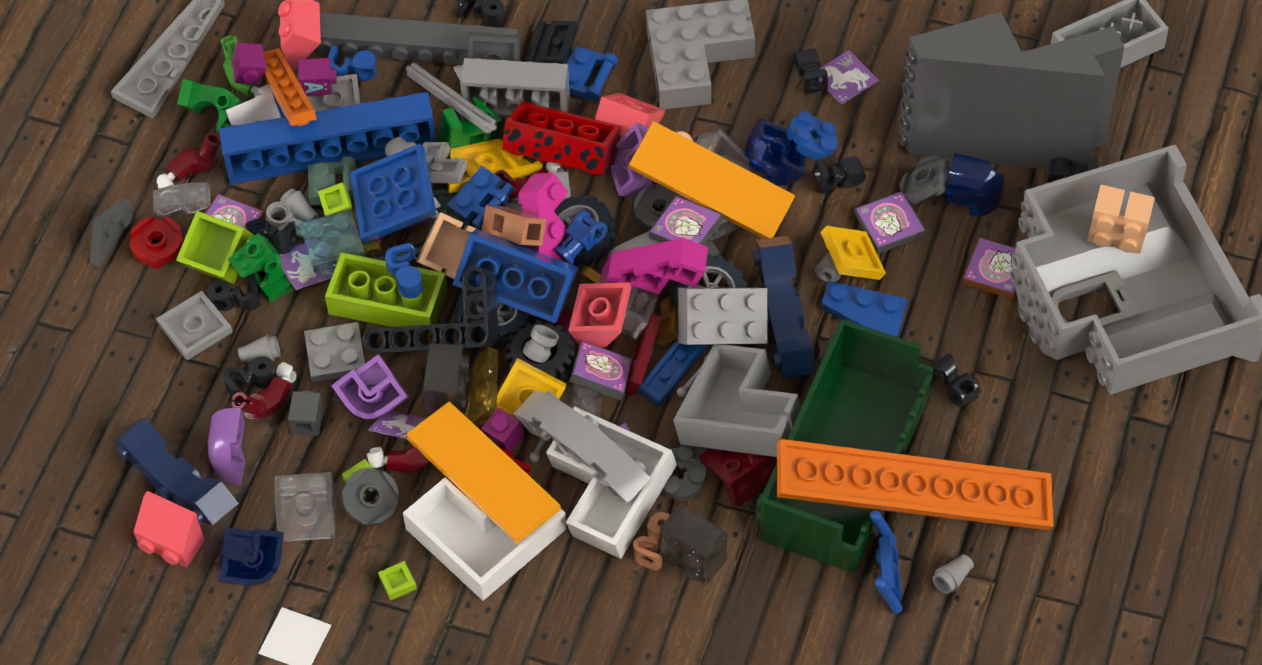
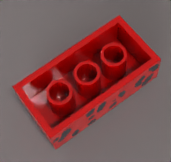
(561, 138)

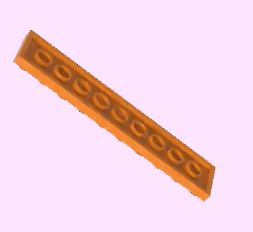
(914, 485)

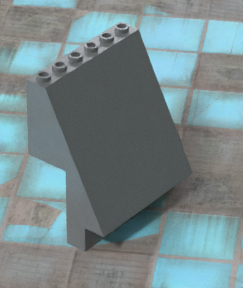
(988, 100)

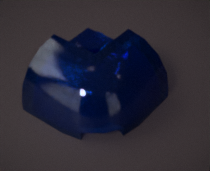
(774, 154)
(974, 185)
(249, 556)

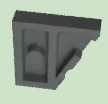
(108, 229)

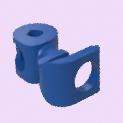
(362, 64)
(408, 278)

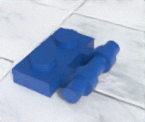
(477, 193)

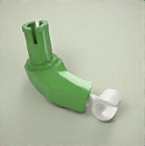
(249, 90)

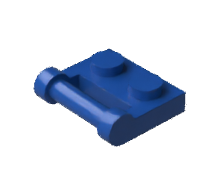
(580, 68)

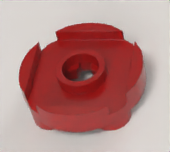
(156, 254)

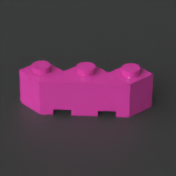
(540, 198)
(654, 264)

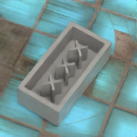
(1134, 22)
(507, 83)

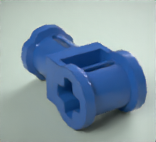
(581, 236)

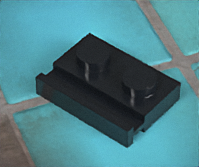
(553, 42)

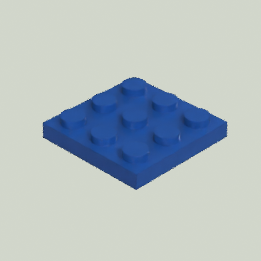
(392, 193)

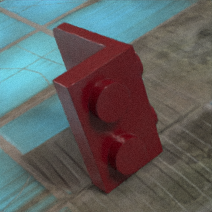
(742, 472)

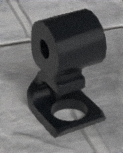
(491, 10)
(808, 65)
(1063, 168)
(849, 172)
(277, 238)
(224, 296)
(260, 372)
(960, 388)

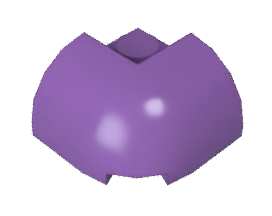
(626, 180)
(371, 389)
(225, 445)

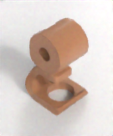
(651, 542)

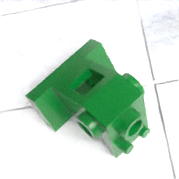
(197, 97)
(464, 133)
(257, 256)

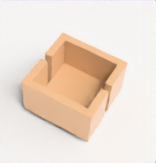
(1124, 231)
(445, 245)

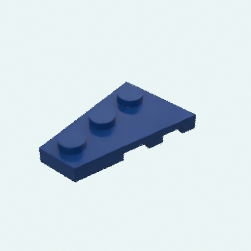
(865, 307)

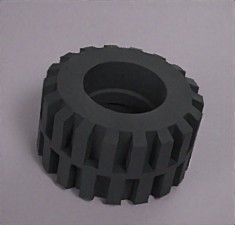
(563, 352)

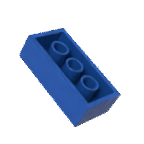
(522, 275)

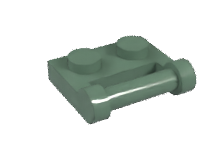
(324, 175)

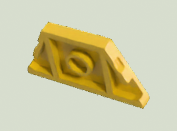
(493, 158)

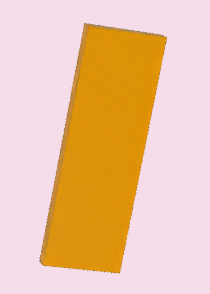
(711, 181)
(483, 472)

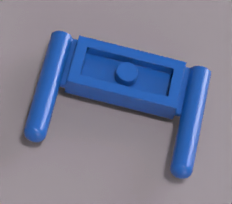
(887, 557)

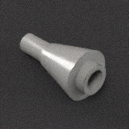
(826, 269)

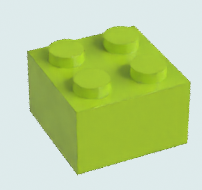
(210, 246)

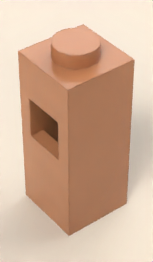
(514, 225)

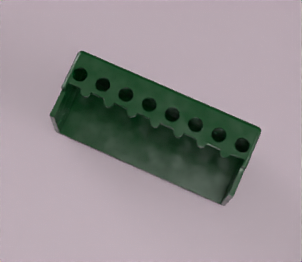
(861, 398)

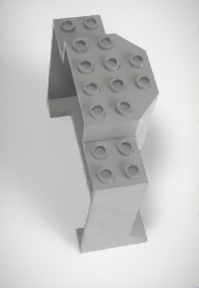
(1173, 299)

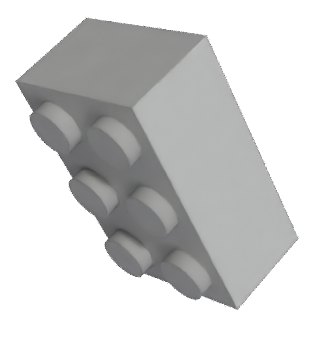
(722, 315)

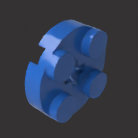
(805, 127)

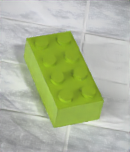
(369, 293)

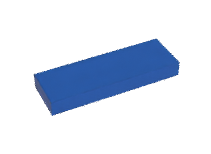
(670, 371)

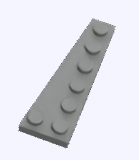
(161, 66)

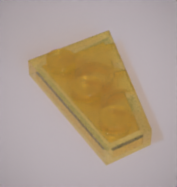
(483, 390)

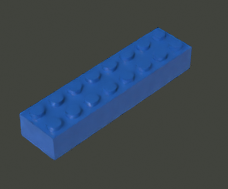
(353, 131)

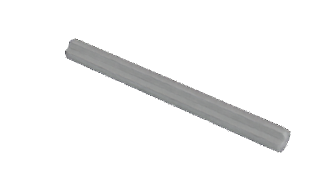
(451, 98)

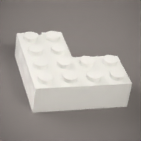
(598, 515)
(470, 541)

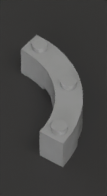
(583, 441)

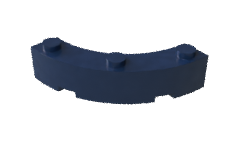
(784, 310)
(173, 477)

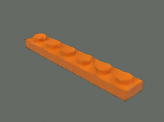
(287, 89)

